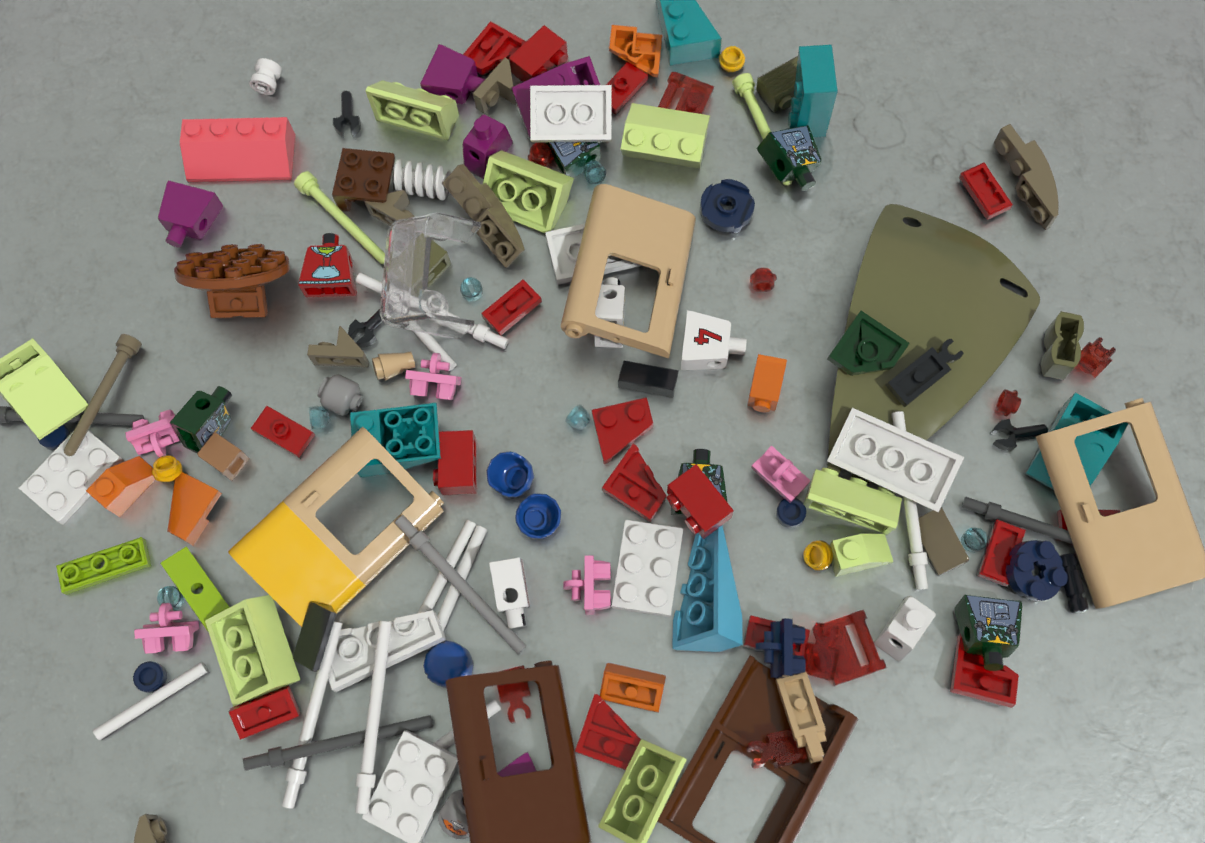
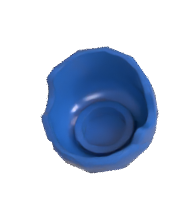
(510, 474)
(538, 516)
(447, 662)

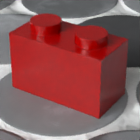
(538, 55)
(457, 464)
(699, 502)

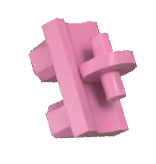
(446, 383)
(153, 436)
(781, 474)
(593, 598)
(154, 634)

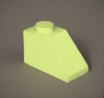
(859, 553)

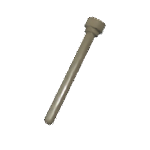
(126, 348)

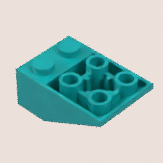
(404, 431)
(1092, 447)

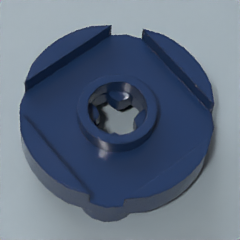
(727, 220)
(1050, 566)

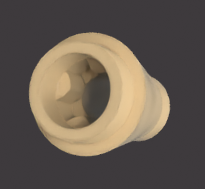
(392, 364)

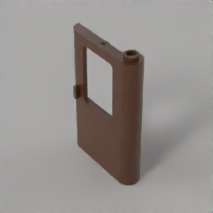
(748, 715)
(524, 806)

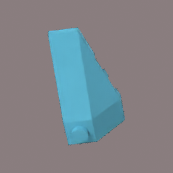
(710, 606)

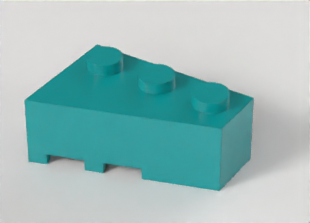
(687, 32)
(814, 89)

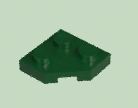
(867, 347)

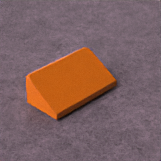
(632, 687)

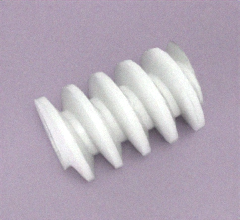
(420, 181)

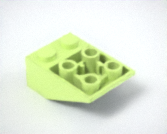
(38, 389)

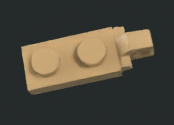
(803, 714)

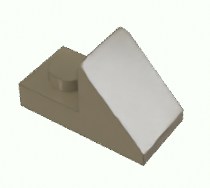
(495, 85)
(392, 209)
(345, 353)

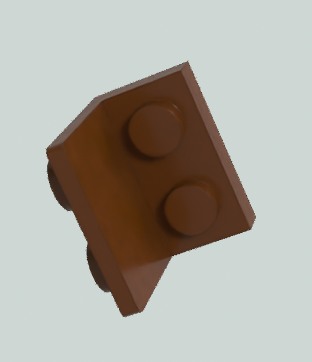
(362, 177)

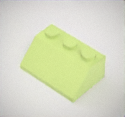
(413, 109)
(665, 135)
(528, 190)
(853, 501)
(252, 649)
(642, 793)

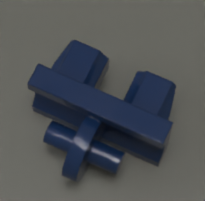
(779, 648)

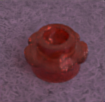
(540, 149)
(763, 280)
(1008, 402)

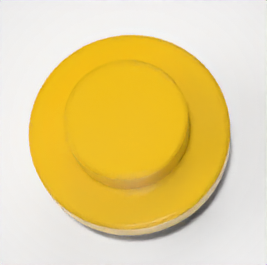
(732, 59)
(166, 469)
(818, 555)

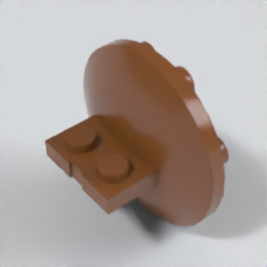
(233, 280)

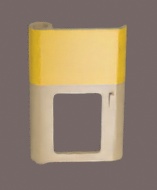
(303, 560)

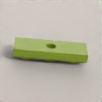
(118, 562)
(189, 577)

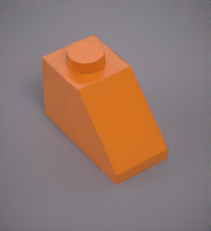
(766, 383)
(122, 485)

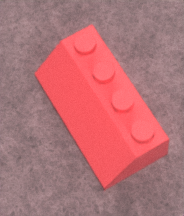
(237, 149)

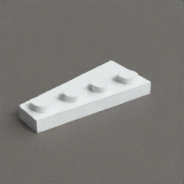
(357, 646)

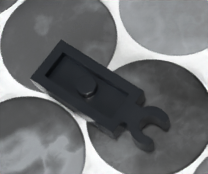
(922, 373)

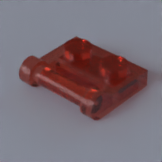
(694, 97)
(848, 665)

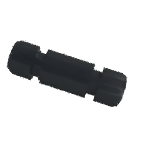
(1074, 585)

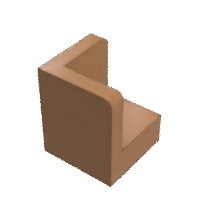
(223, 456)

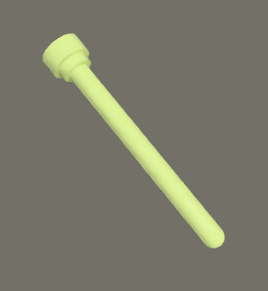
(744, 86)
(308, 185)

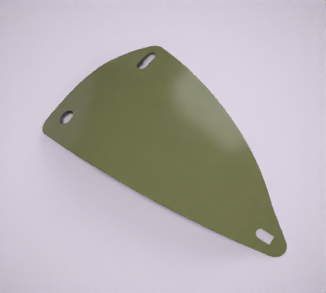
(930, 289)

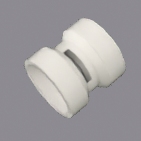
(265, 77)

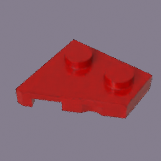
(492, 47)
(620, 425)
(635, 485)
(975, 681)
(607, 736)

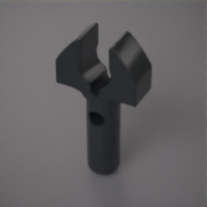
(340, 122)
(367, 327)
(1015, 433)

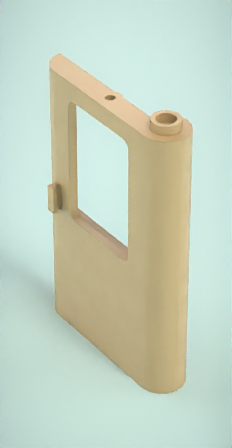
(640, 233)
(1136, 548)

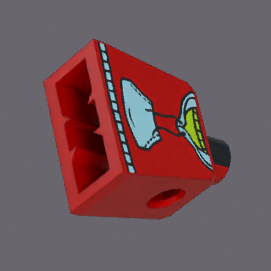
(328, 270)

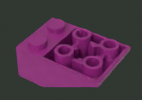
(571, 73)

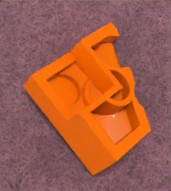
(636, 48)
(190, 507)

